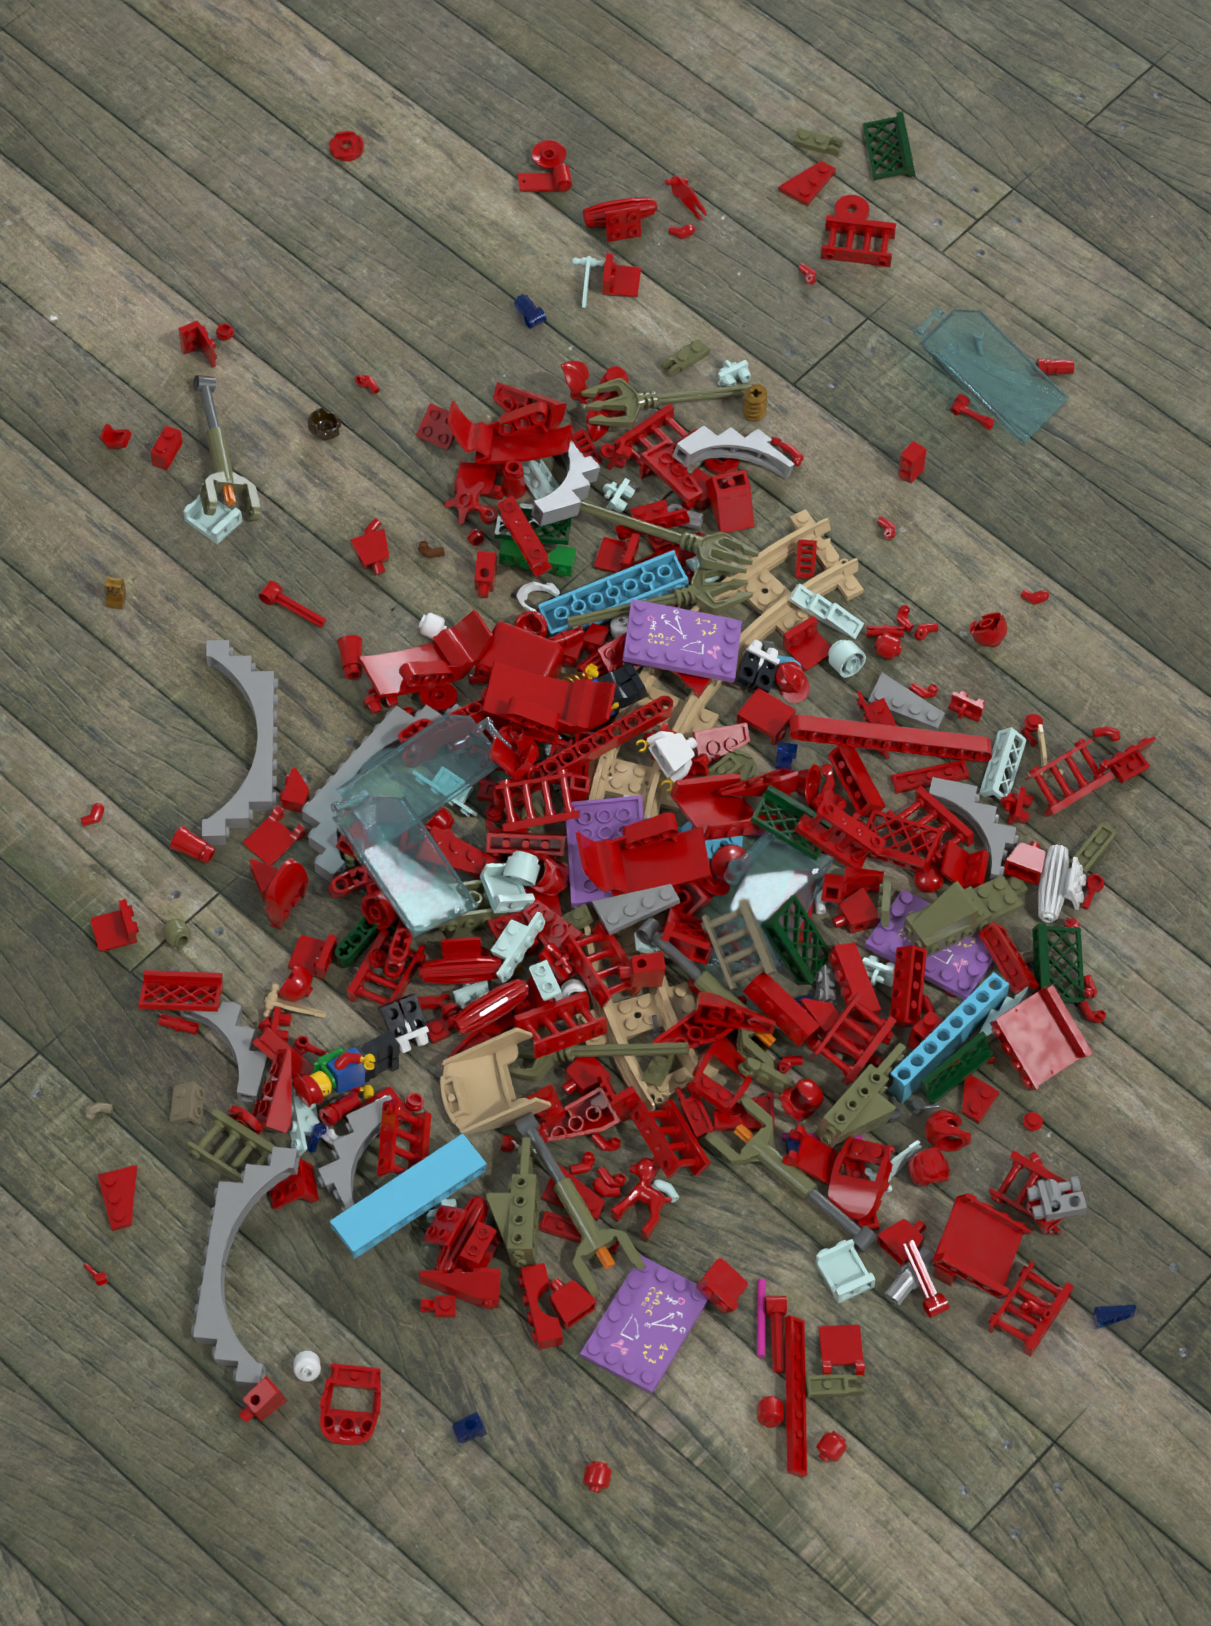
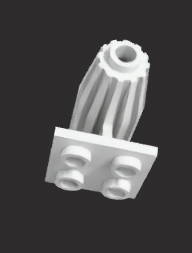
(1059, 883)

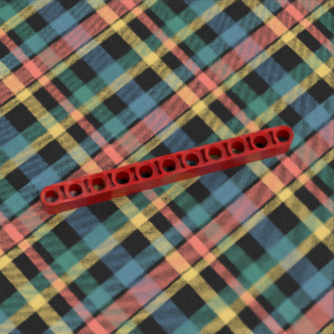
(890, 738)
(594, 750)

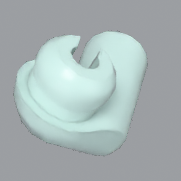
(666, 1187)

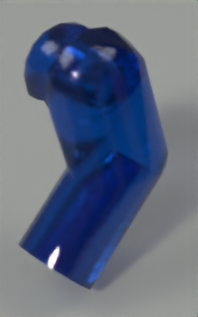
(317, 1131)

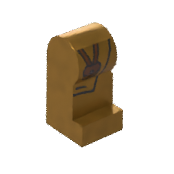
(115, 592)

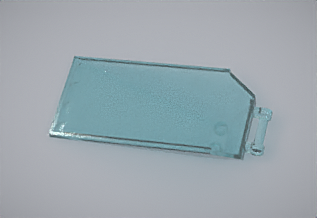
(991, 369)
(430, 765)
(403, 860)
(767, 885)

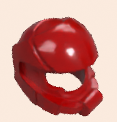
(554, 878)
(802, 1099)
(941, 1126)
(929, 1167)

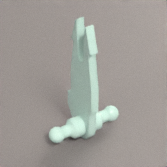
(588, 262)
(898, 1162)

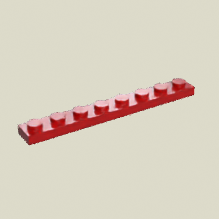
(795, 1396)

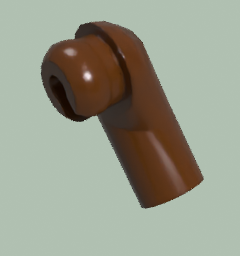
(427, 551)

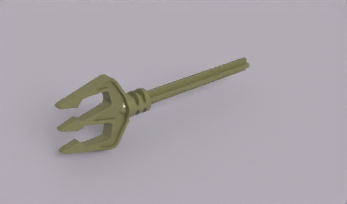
(633, 402)
(706, 548)
(698, 592)
(543, 1064)

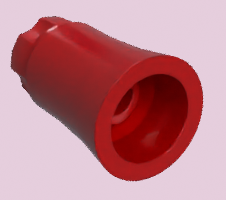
(513, 480)
(350, 650)
(192, 845)

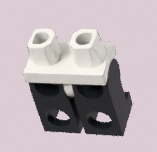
(757, 668)
(406, 1024)

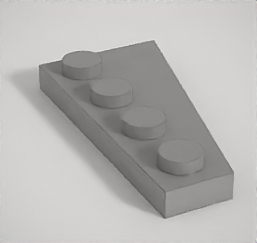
(906, 704)
(630, 908)

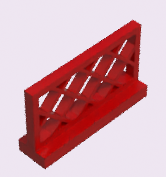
(899, 858)
(684, 928)
(177, 982)

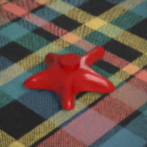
(467, 501)

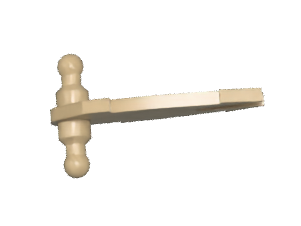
(1043, 755)
(272, 1000)

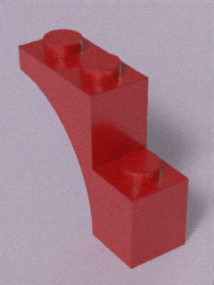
(594, 638)
(837, 886)

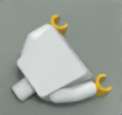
(671, 753)

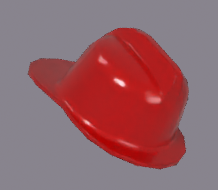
(792, 682)
(809, 783)
(442, 820)

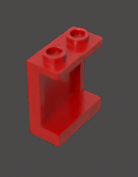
(766, 715)
(478, 1250)

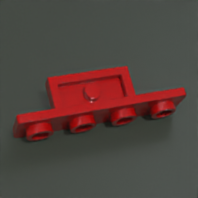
(654, 513)
(876, 713)
(1129, 763)

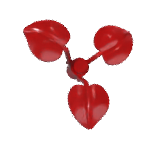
(575, 376)

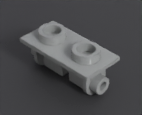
(824, 979)

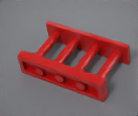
(862, 227)
(652, 426)
(524, 536)
(1069, 795)
(937, 812)
(549, 816)
(832, 844)
(612, 951)
(366, 973)
(557, 1011)
(861, 1056)
(680, 1133)
(418, 1138)
(1036, 1173)
(1041, 1325)

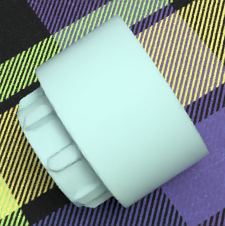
(846, 657)
(522, 868)

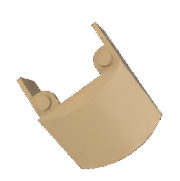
(480, 1088)

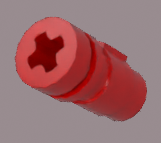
(1055, 366)
(334, 1111)

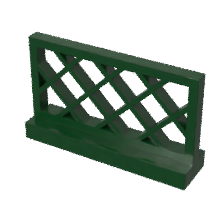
(902, 140)
(550, 537)
(791, 809)
(789, 950)
(1042, 960)
(956, 1068)

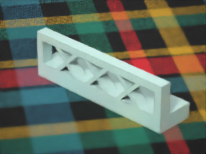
(539, 478)
(1000, 760)

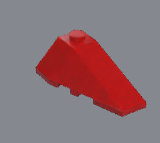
(513, 398)
(782, 779)
(692, 898)
(722, 1012)
(694, 1033)
(275, 1106)
(583, 1117)
(477, 1287)

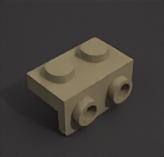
(187, 1103)

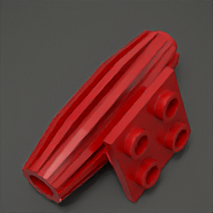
(620, 216)
(607, 657)
(460, 963)
(492, 1010)
(453, 1229)

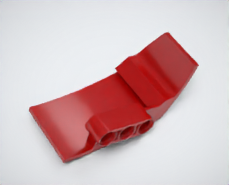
(518, 442)
(431, 664)
(547, 702)
(645, 856)

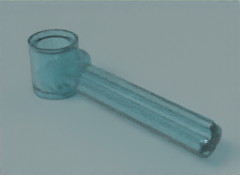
(737, 868)

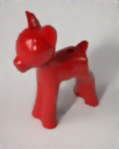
(646, 1170)

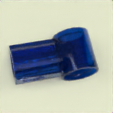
(531, 314)

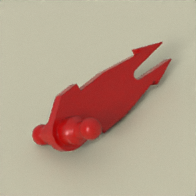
(686, 195)

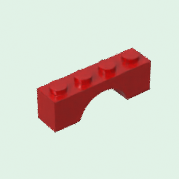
(580, 781)
(547, 1329)

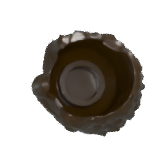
(324, 424)

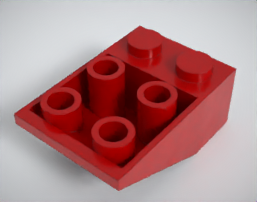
(731, 501)

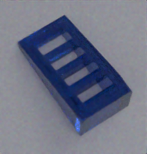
(1112, 1314)

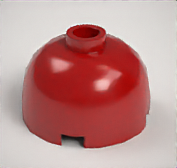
(989, 630)
(378, 910)
(297, 984)

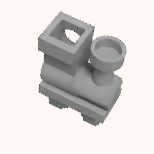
(1053, 1203)

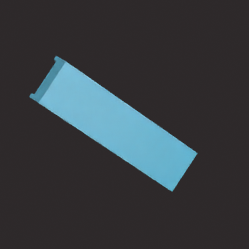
(640, 582)
(948, 1037)
(408, 1195)

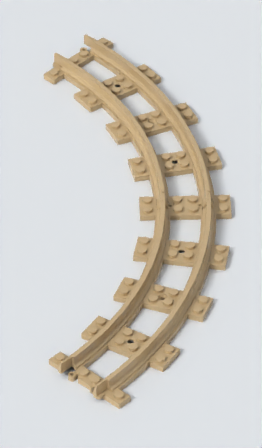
(633, 779)

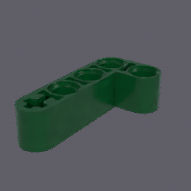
(348, 952)

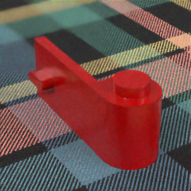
(557, 181)

